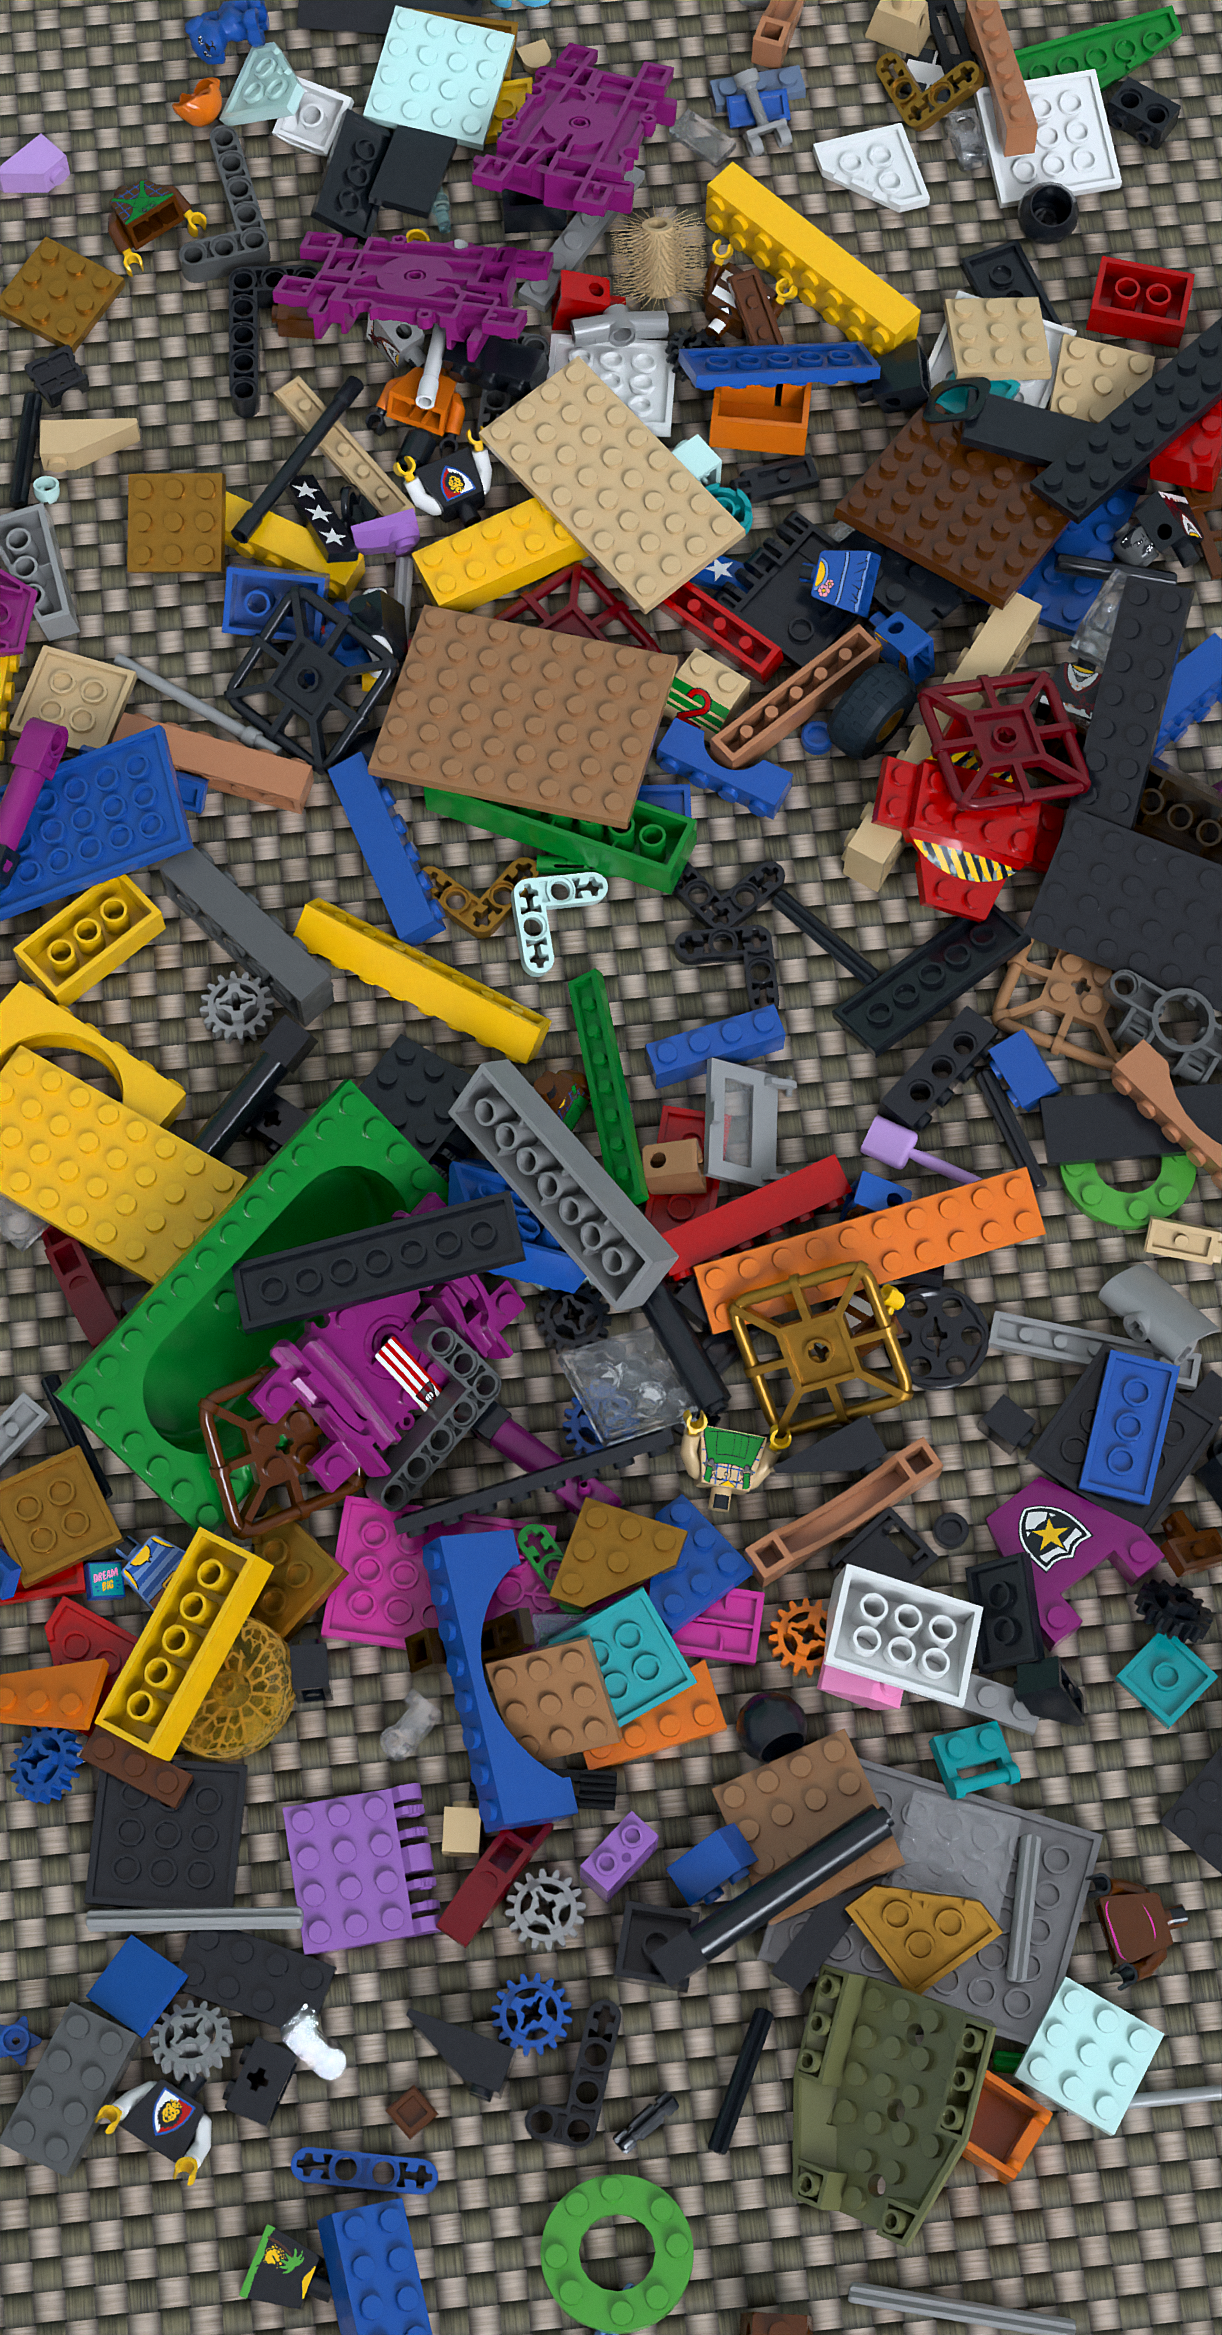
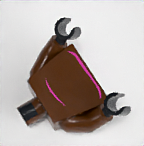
(1134, 1926)

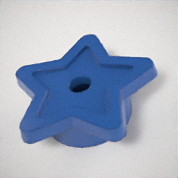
(27, 2040)

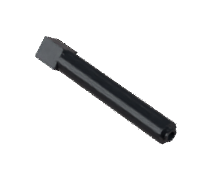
(280, 1054)
(685, 1351)
(771, 1895)

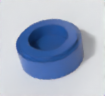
(816, 738)

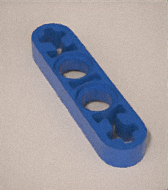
(364, 2176)

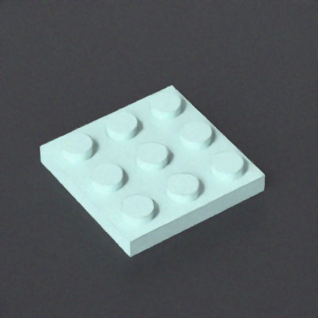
(1088, 2056)

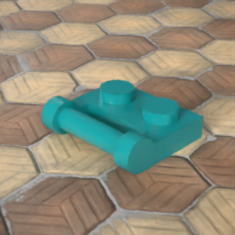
(970, 1749)

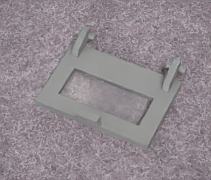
(742, 1124)

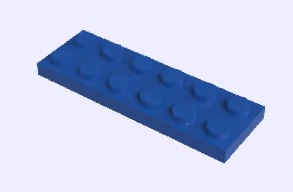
(779, 364)

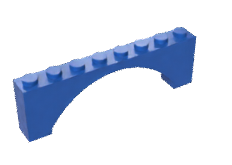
(508, 1781)

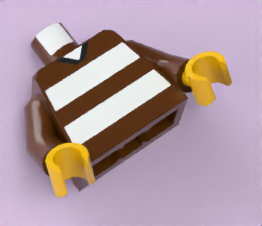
(719, 301)
(861, 1317)

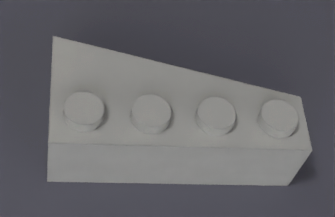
(34, 557)

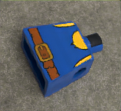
(904, 645)
(872, 1194)

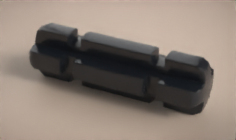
(646, 2122)

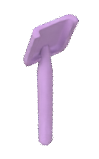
(896, 1144)

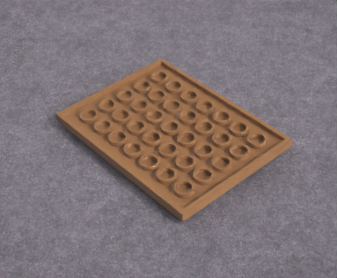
(524, 716)

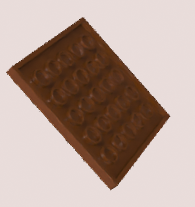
(955, 509)

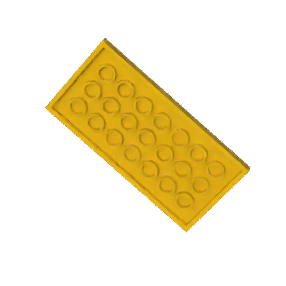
(104, 1169)

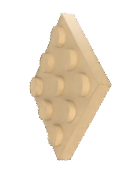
(997, 338)
(1095, 378)
(76, 694)

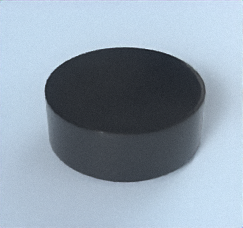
(950, 1530)

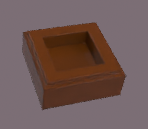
(411, 2112)

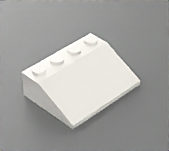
(901, 1634)

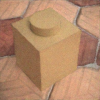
(461, 1830)

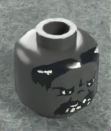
(1134, 545)

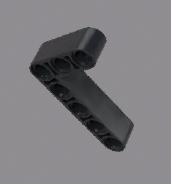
(247, 328)

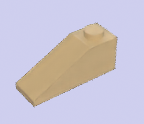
(82, 441)

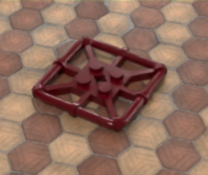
(571, 618)
(994, 756)

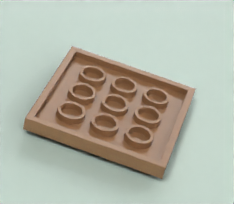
(797, 1803)

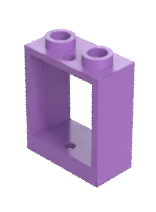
(621, 1850)

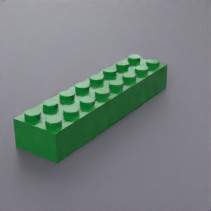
(647, 853)

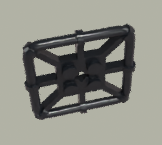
(330, 679)

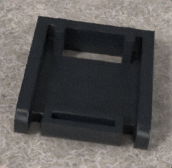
(878, 1554)

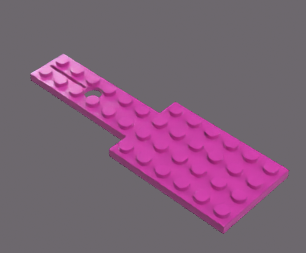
(391, 1598)

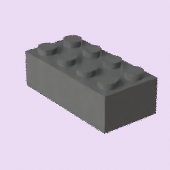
(69, 2089)

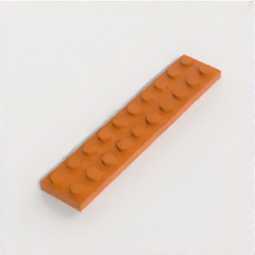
(890, 1240)

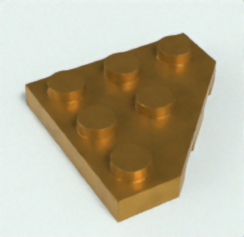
(613, 1554)
(300, 1578)
(922, 1931)

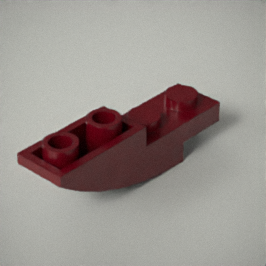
(80, 1284)
(491, 1881)

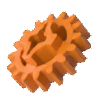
(794, 1633)

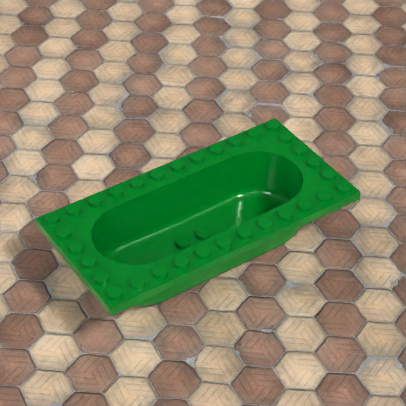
(187, 1332)

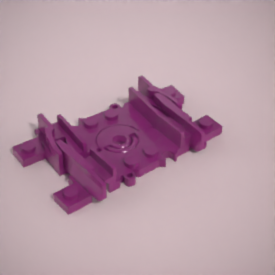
(598, 122)
(415, 284)
(349, 1390)

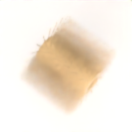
(659, 257)

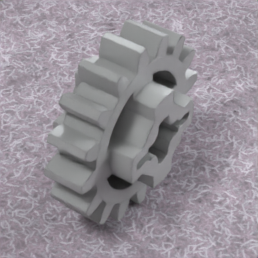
(251, 1006)
(530, 1918)
(191, 2040)

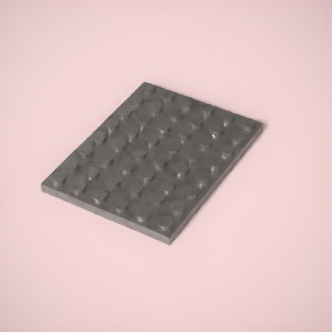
(980, 1981)

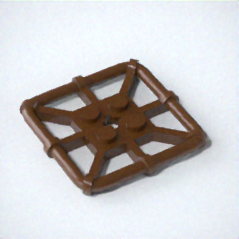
(267, 1464)

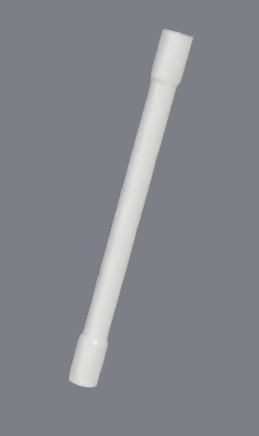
(429, 381)

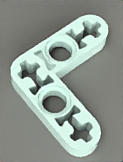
(545, 901)

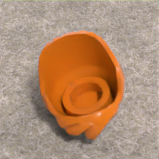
(202, 105)

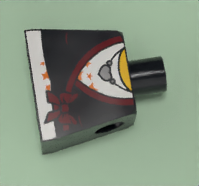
(1171, 526)
(1077, 689)

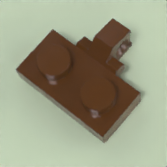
(1187, 1548)

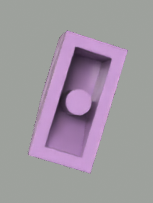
(34, 168)

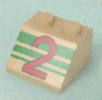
(706, 694)

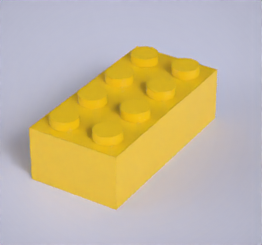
(89, 939)

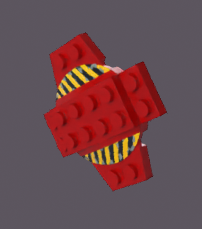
(959, 852)

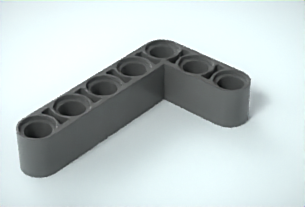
(241, 242)
(438, 1416)

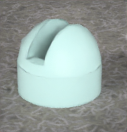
(43, 483)

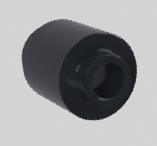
(418, 445)

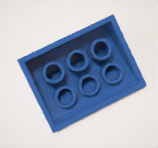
(545, 1258)

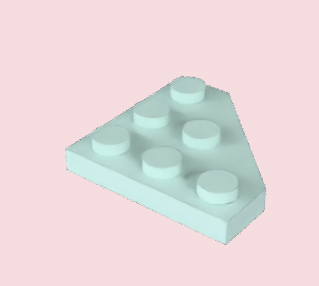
(263, 88)

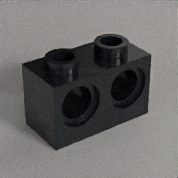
(1142, 113)

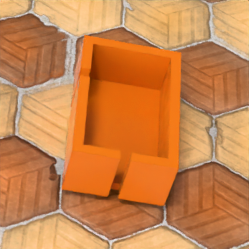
(751, 421)

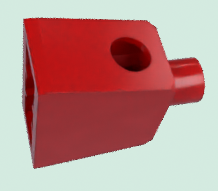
(580, 296)

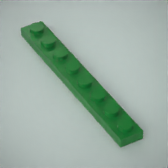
(607, 1085)

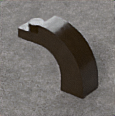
(499, 1638)

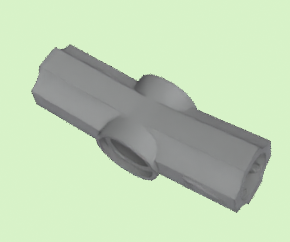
(619, 326)

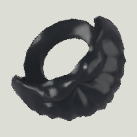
(355, 507)

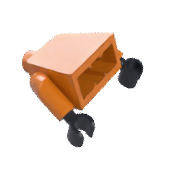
(400, 404)

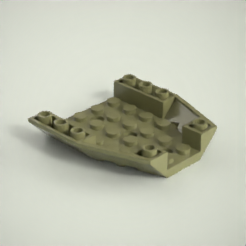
(846, 2089)

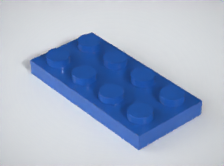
(1129, 1427)

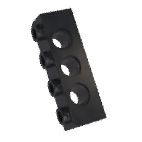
(965, 1030)

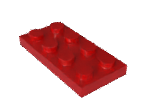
(673, 1210)

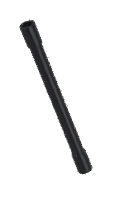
(254, 516)

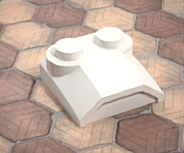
(315, 120)

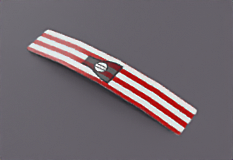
(409, 1373)

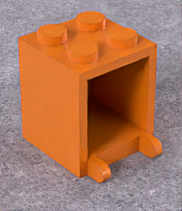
(1004, 2129)

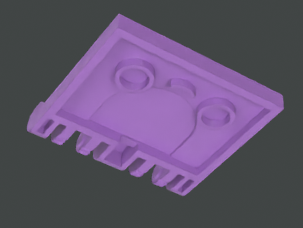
(355, 1872)

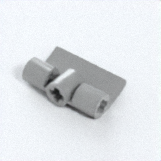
(1156, 1312)

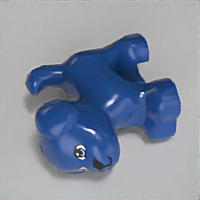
(232, 22)

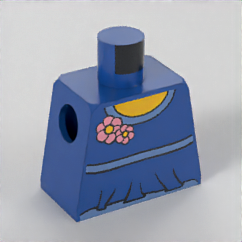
(843, 579)

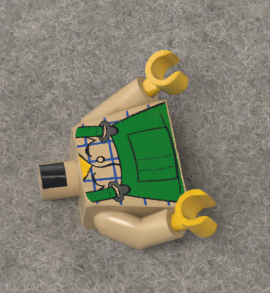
(727, 1459)

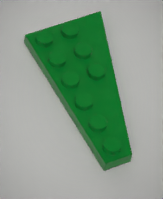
(1109, 49)

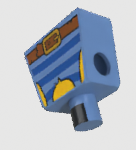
(149, 1567)

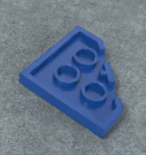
(704, 1572)

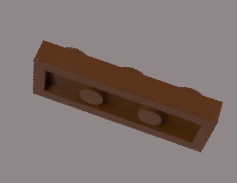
(136, 1767)

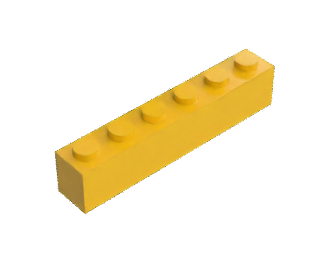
(290, 546)

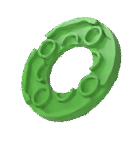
(1125, 1209)
(608, 2309)

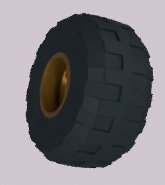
(872, 711)

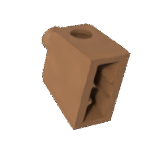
(674, 1167)

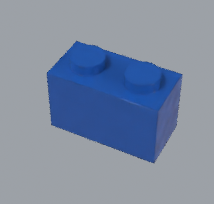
(1024, 1070)
(712, 1865)

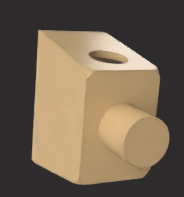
(901, 25)

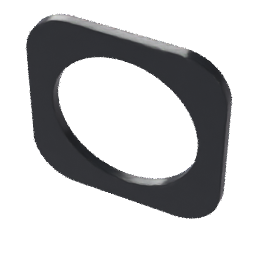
(980, 383)

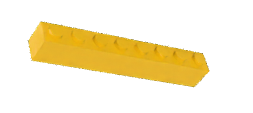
(422, 981)

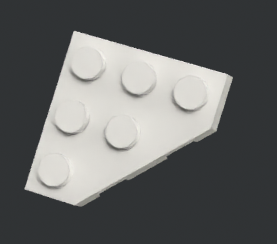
(875, 166)

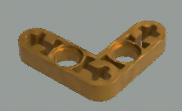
(917, 99)
(478, 907)

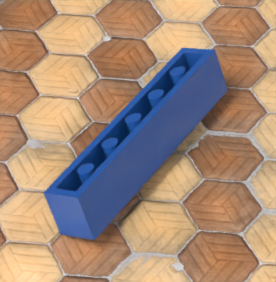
(388, 851)

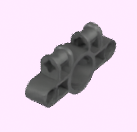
(1140, 1021)

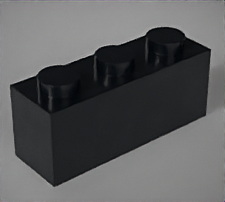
(499, 366)

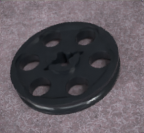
(948, 1327)

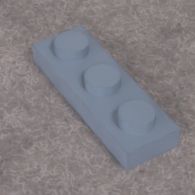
(773, 79)

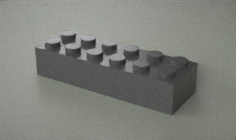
(248, 934)

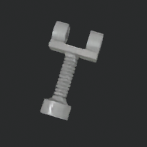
(747, 81)

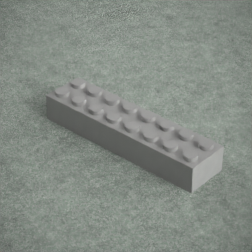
(563, 1185)

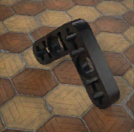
(727, 903)
(749, 955)

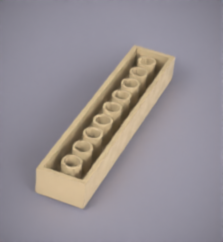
(995, 652)

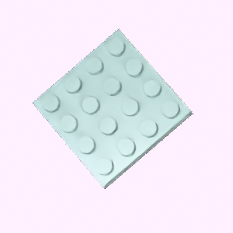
(439, 76)

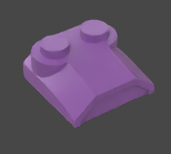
(389, 534)

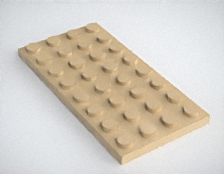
(612, 484)

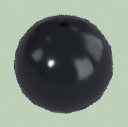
(1049, 204)
(771, 1726)

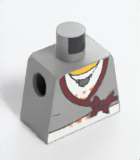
(398, 342)

